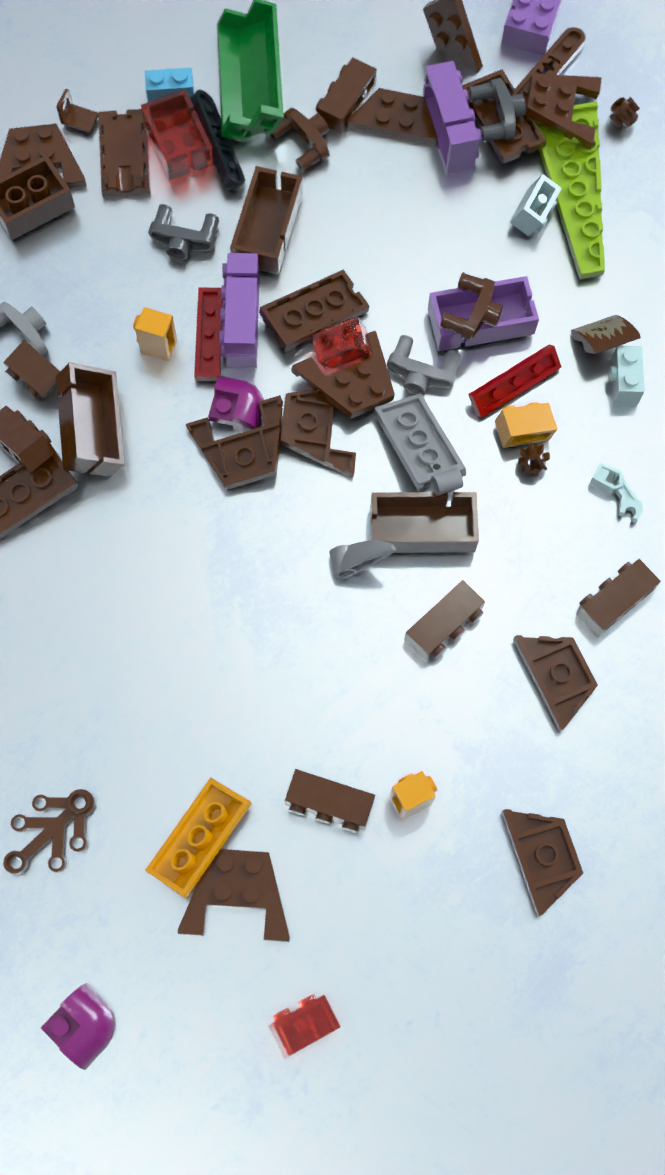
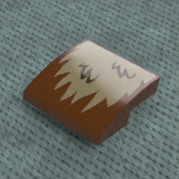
(605, 334)

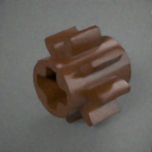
(624, 112)
(534, 459)

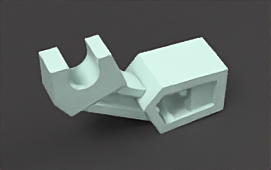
(627, 498)

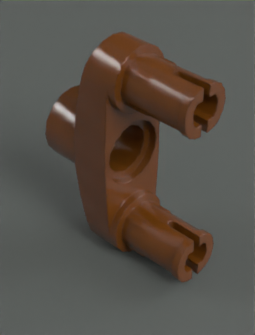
(310, 131)
(484, 310)

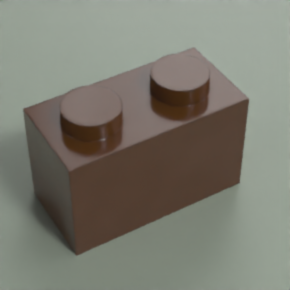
(32, 369)

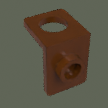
(74, 115)

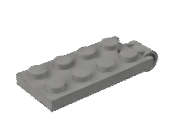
(421, 444)

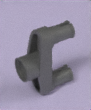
(507, 107)
(181, 239)

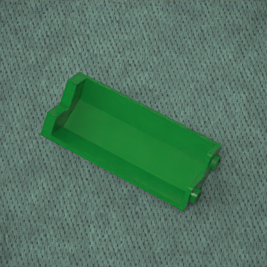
(249, 71)

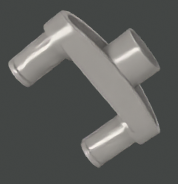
(27, 324)
(419, 374)

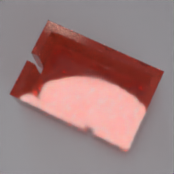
(177, 134)

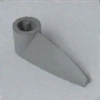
(354, 558)

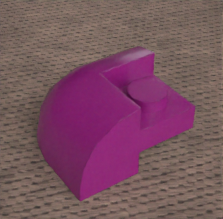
(236, 404)
(81, 1026)

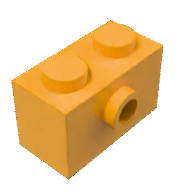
(155, 333)
(525, 424)
(413, 794)

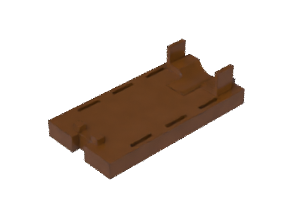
(486, 115)
(124, 159)
(313, 309)
(29, 493)

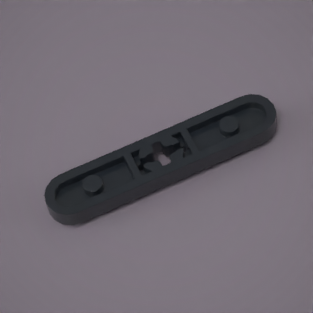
(223, 152)

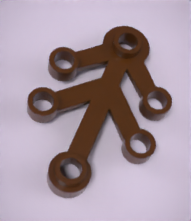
(53, 829)

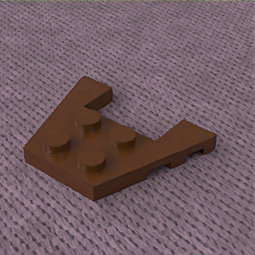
(552, 103)
(31, 143)
(354, 387)
(308, 430)
(245, 455)
(237, 881)

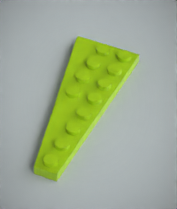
(579, 200)

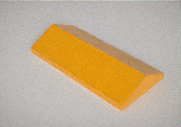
(198, 837)

